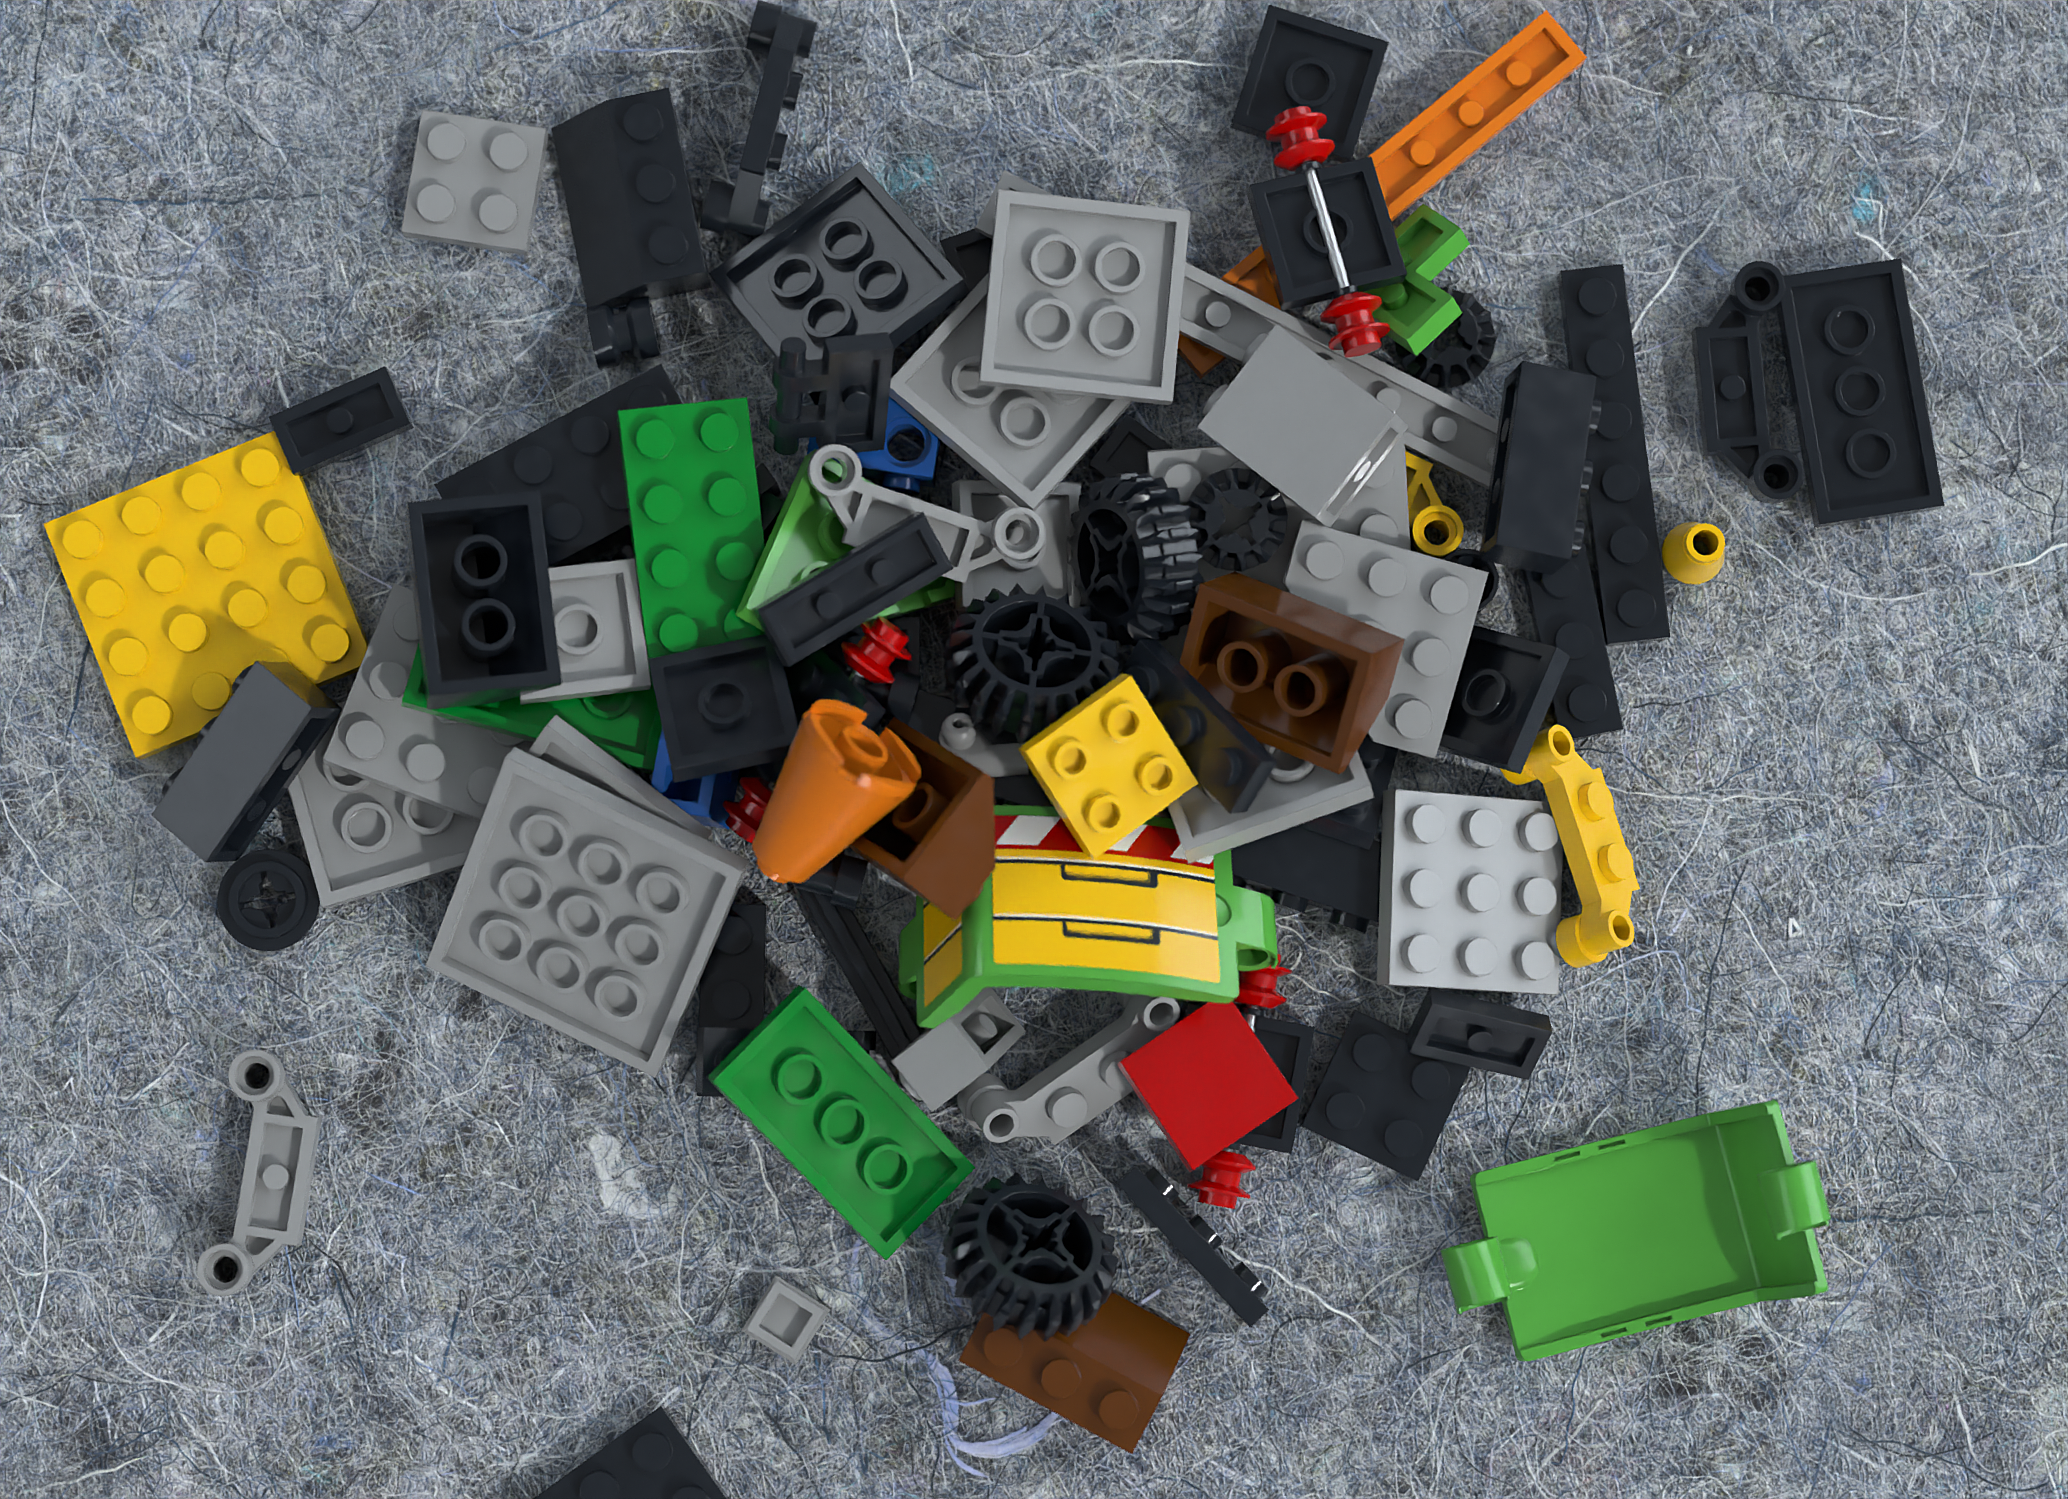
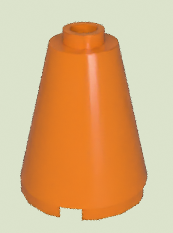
(830, 791)

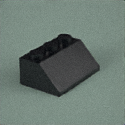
(631, 200)
(482, 598)

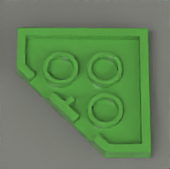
(810, 537)

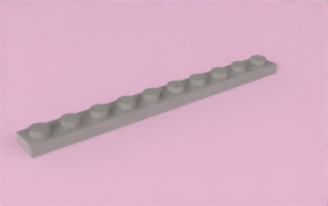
(1232, 319)

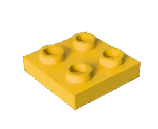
(1108, 766)

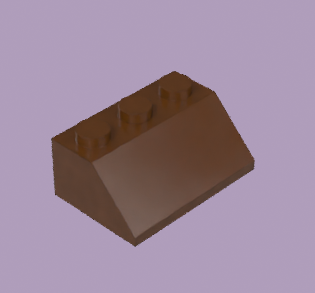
(1290, 667)
(941, 834)
(1097, 1377)

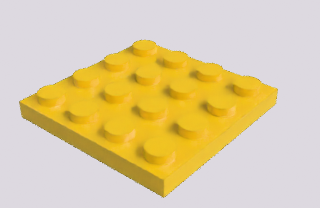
(202, 581)

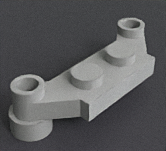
(871, 509)
(1074, 1086)
(274, 1175)

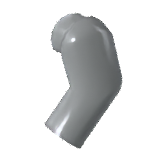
(970, 744)

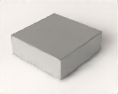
(786, 1319)

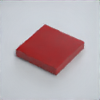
(1207, 1082)

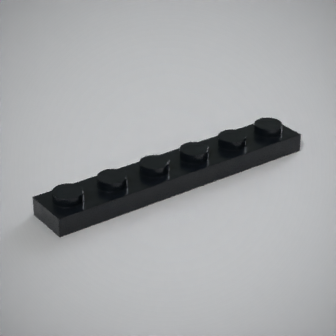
(1620, 486)

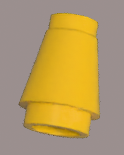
(1684, 561)

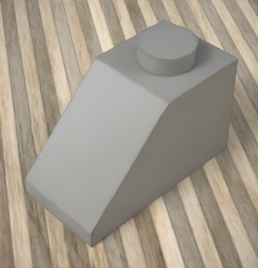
(958, 1049)

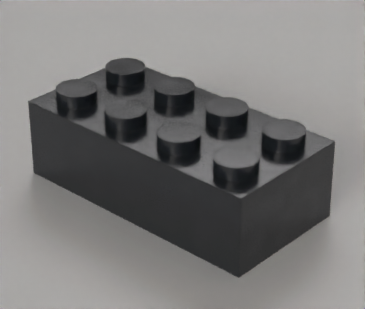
(574, 468)

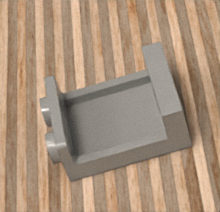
(1301, 424)

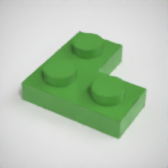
(1417, 307)

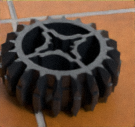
(1135, 557)
(1026, 660)
(1030, 1256)

